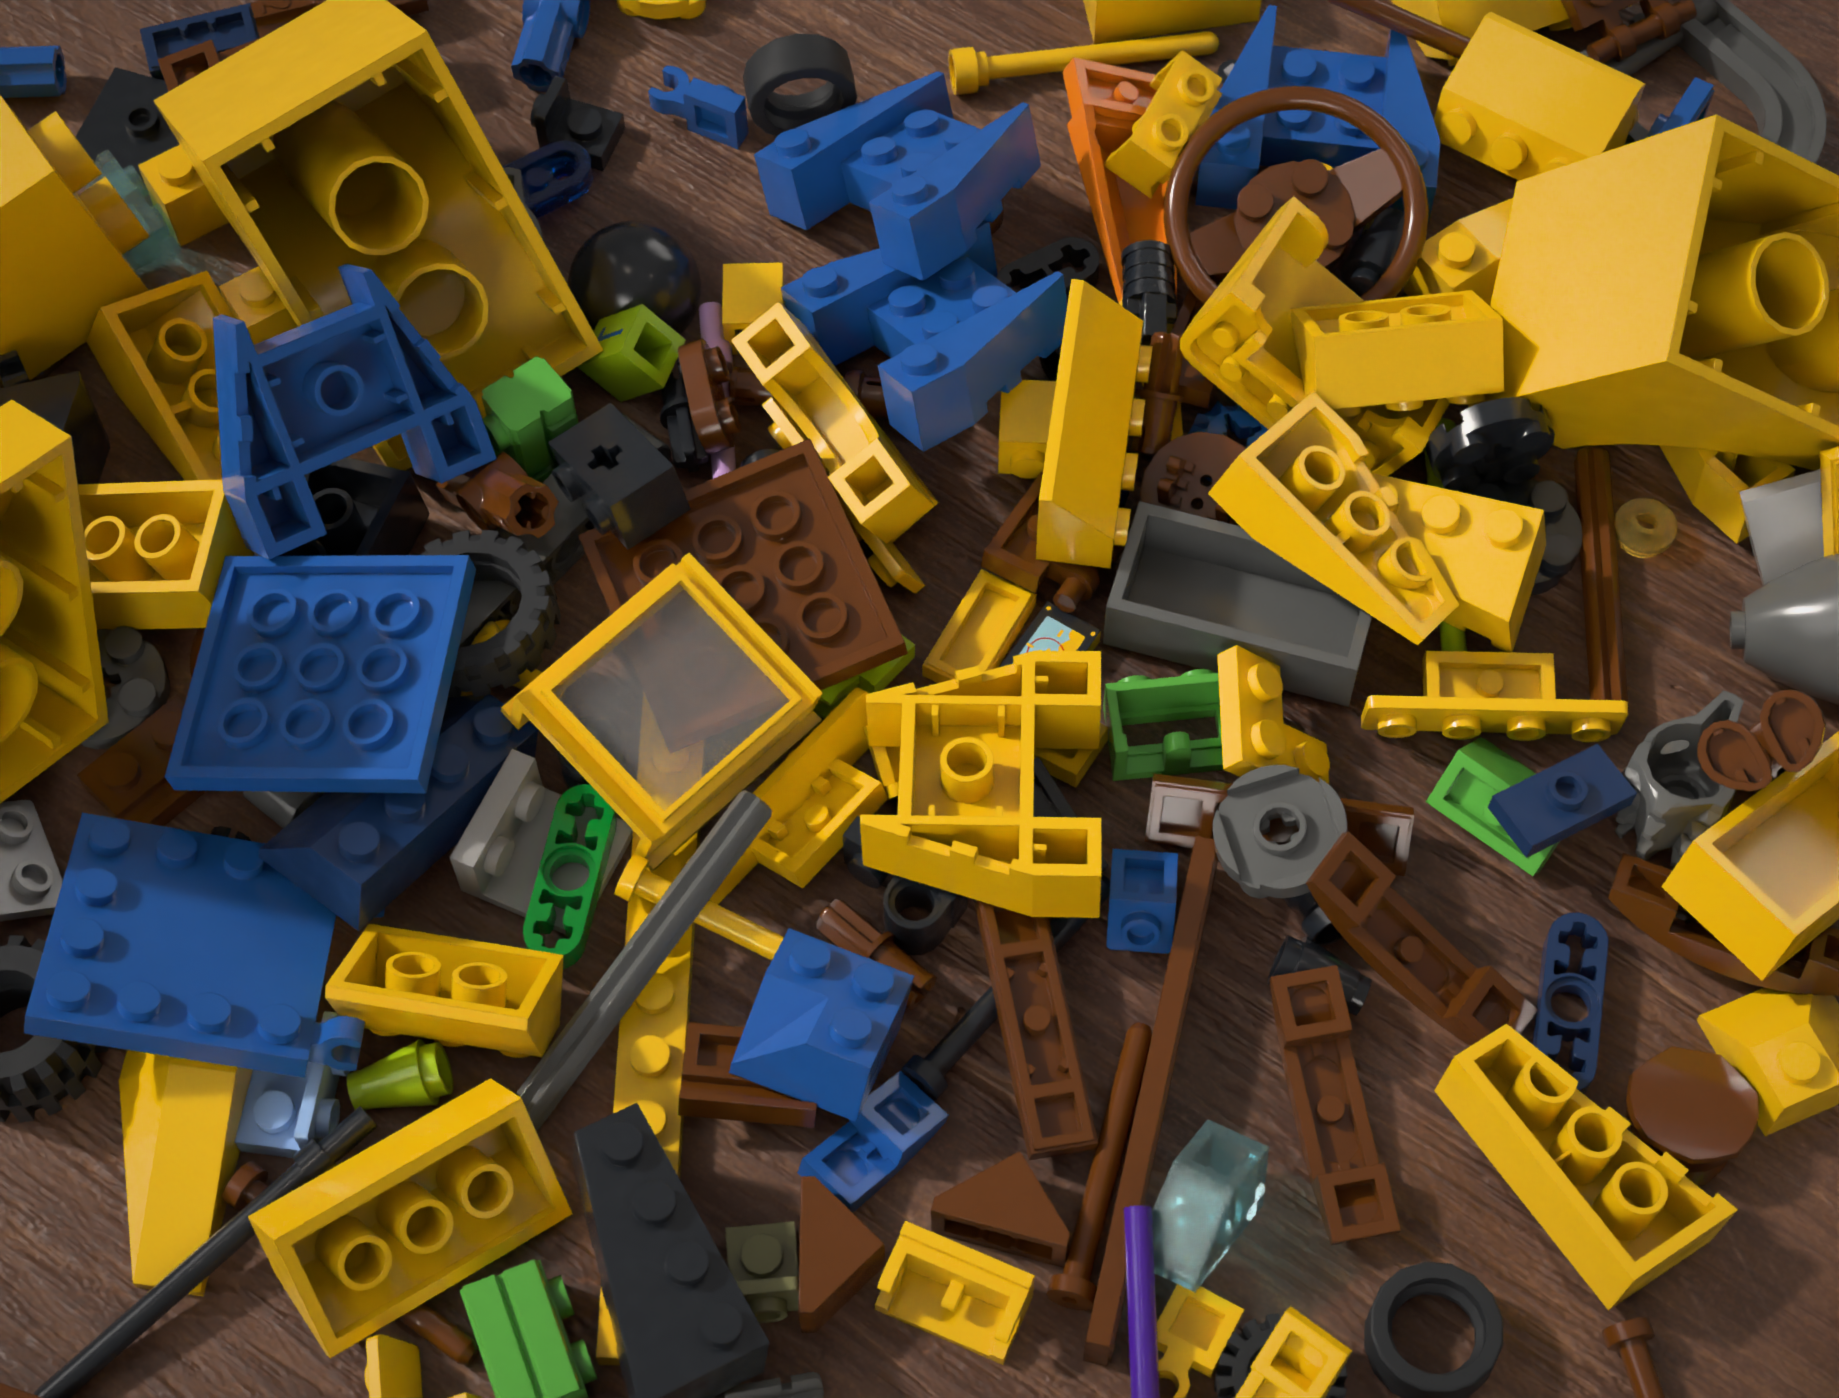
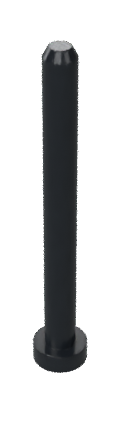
(930, 1071)

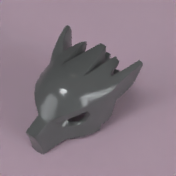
(1673, 791)

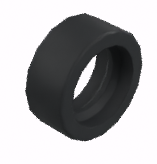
(790, 60)
(1456, 1286)

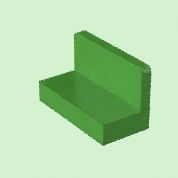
(1467, 789)

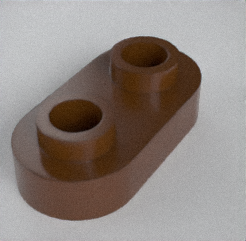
(712, 413)

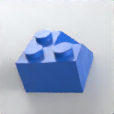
(822, 1024)

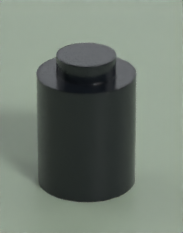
(1373, 250)

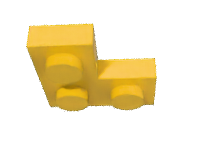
(1254, 723)

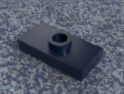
(225, 27)
(1562, 800)

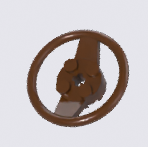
(1340, 197)

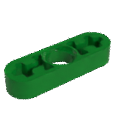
(563, 849)

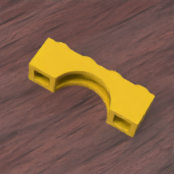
(828, 412)

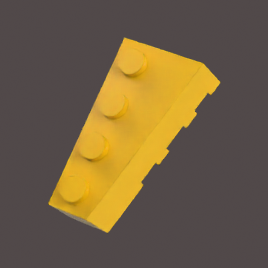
(1482, 550)
(1577, 1168)

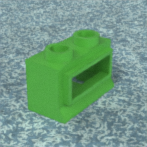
(1148, 700)

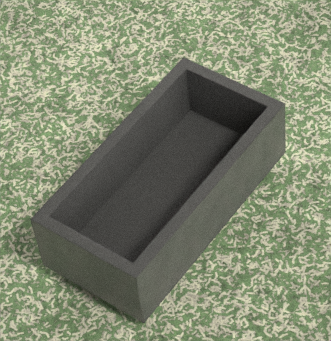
(1207, 585)

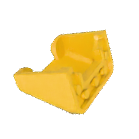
(1248, 342)

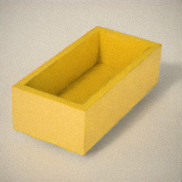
(1769, 867)

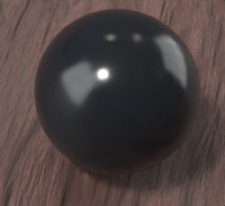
(636, 266)

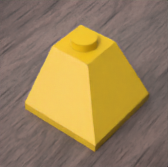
(1783, 1049)

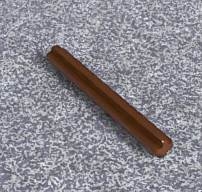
(1600, 576)

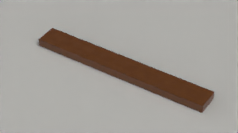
(1152, 1098)

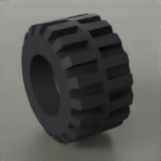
(44, 1066)

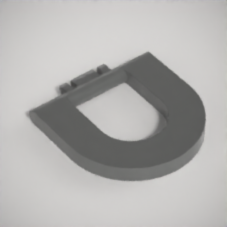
(1751, 67)

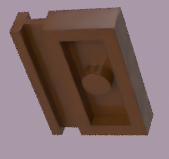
(132, 772)
(715, 1093)

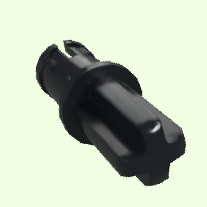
(677, 418)

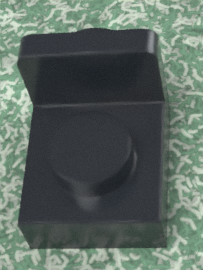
(566, 119)

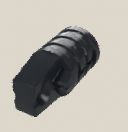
(1149, 285)

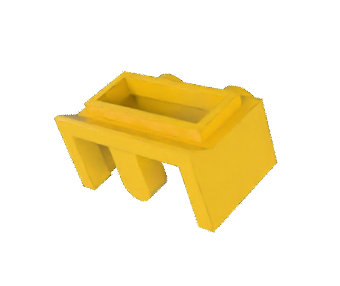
(1181, 104)

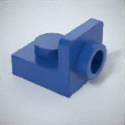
(1142, 901)

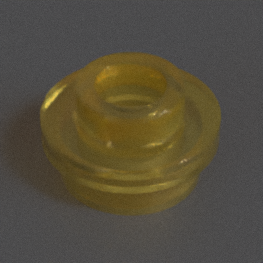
(1643, 541)

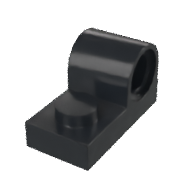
(901, 893)

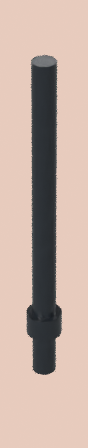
(309, 1163)

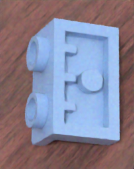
(289, 1110)

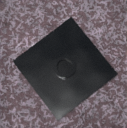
(127, 120)

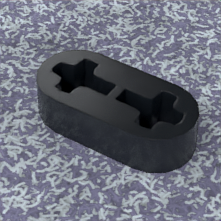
(1049, 260)

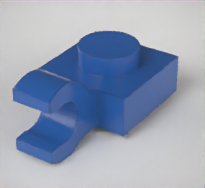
(708, 108)

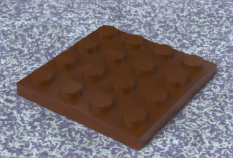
(781, 553)

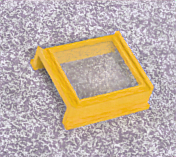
(671, 706)

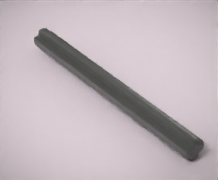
(642, 956)

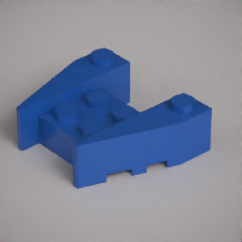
(1382, 83)
(906, 164)
(946, 336)
(327, 396)

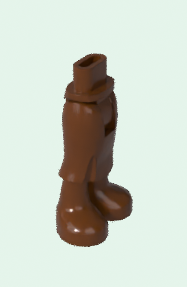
(1782, 741)

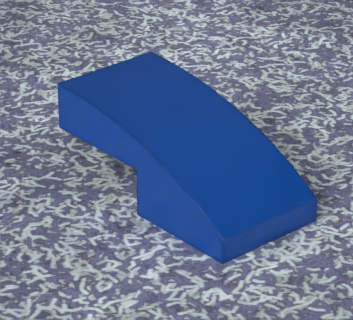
(878, 1145)

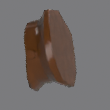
(1692, 1109)

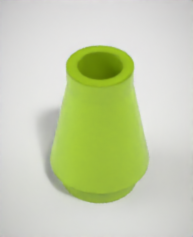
(403, 1079)

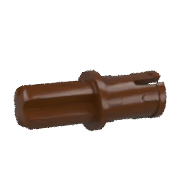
(1160, 393)
(854, 933)

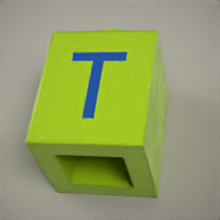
(635, 355)

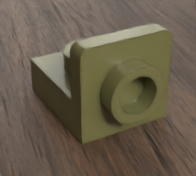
(765, 1268)

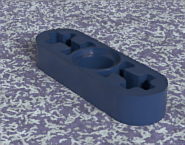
(1586, 984)

